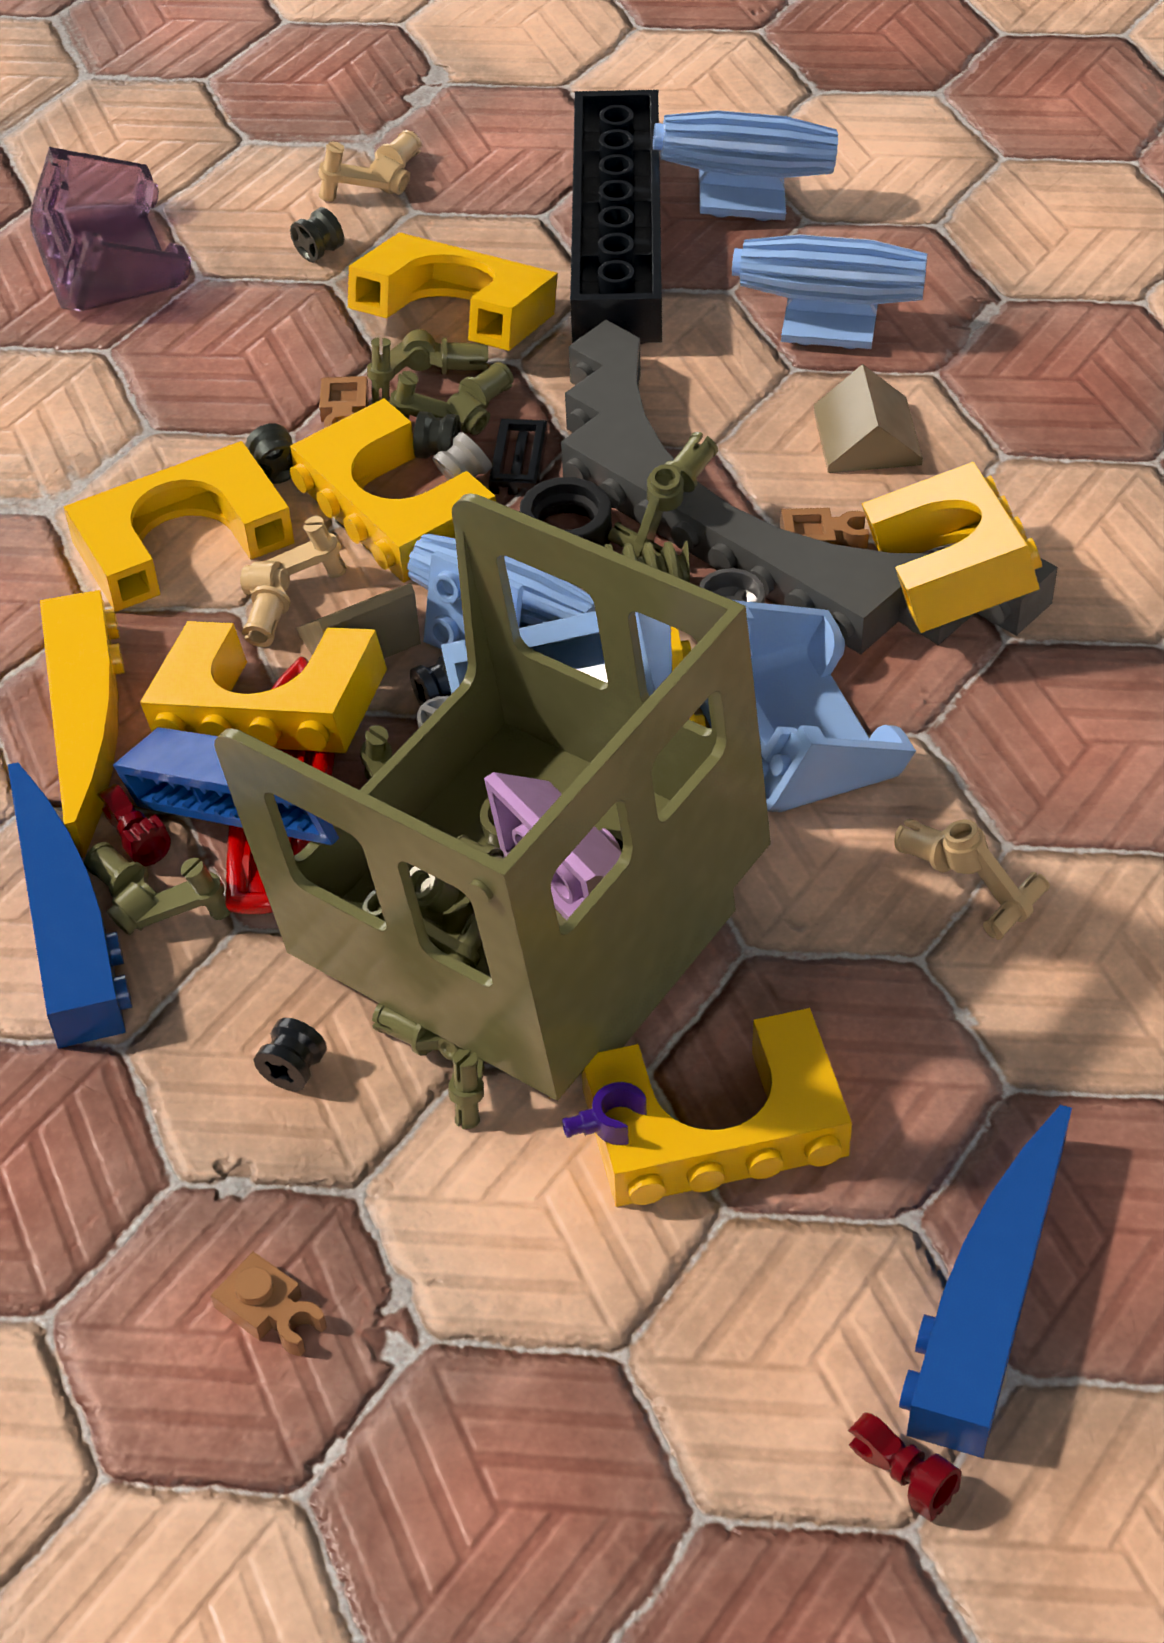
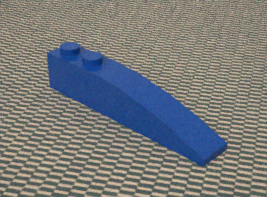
(183, 777)
(70, 937)
(982, 1303)

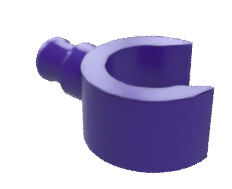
(594, 1119)

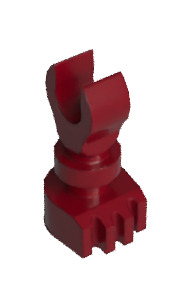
(141, 837)
(930, 1480)

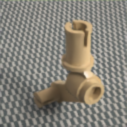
(385, 172)
(270, 579)
(965, 851)

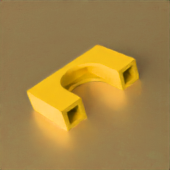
(504, 295)
(353, 452)
(215, 485)
(978, 572)
(308, 713)
(795, 1128)

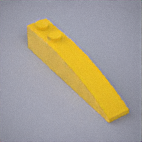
(83, 703)

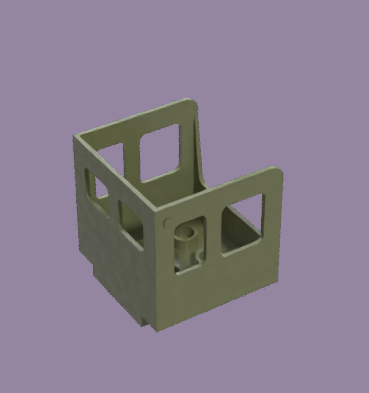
(666, 788)

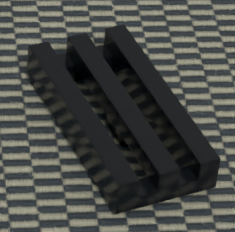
(516, 478)

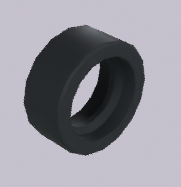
(572, 496)

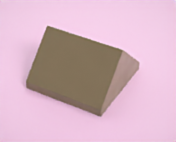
(866, 425)
(389, 614)

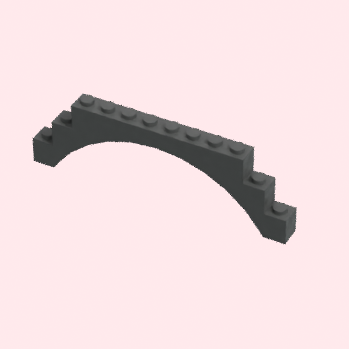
(620, 449)

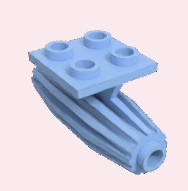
(745, 157)
(830, 283)
(535, 594)

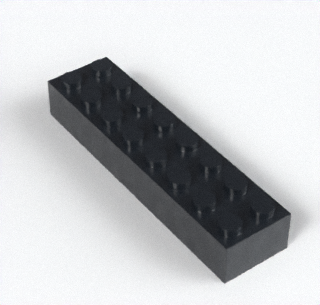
(616, 214)

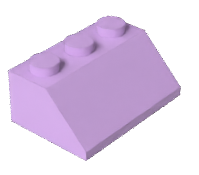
(517, 807)

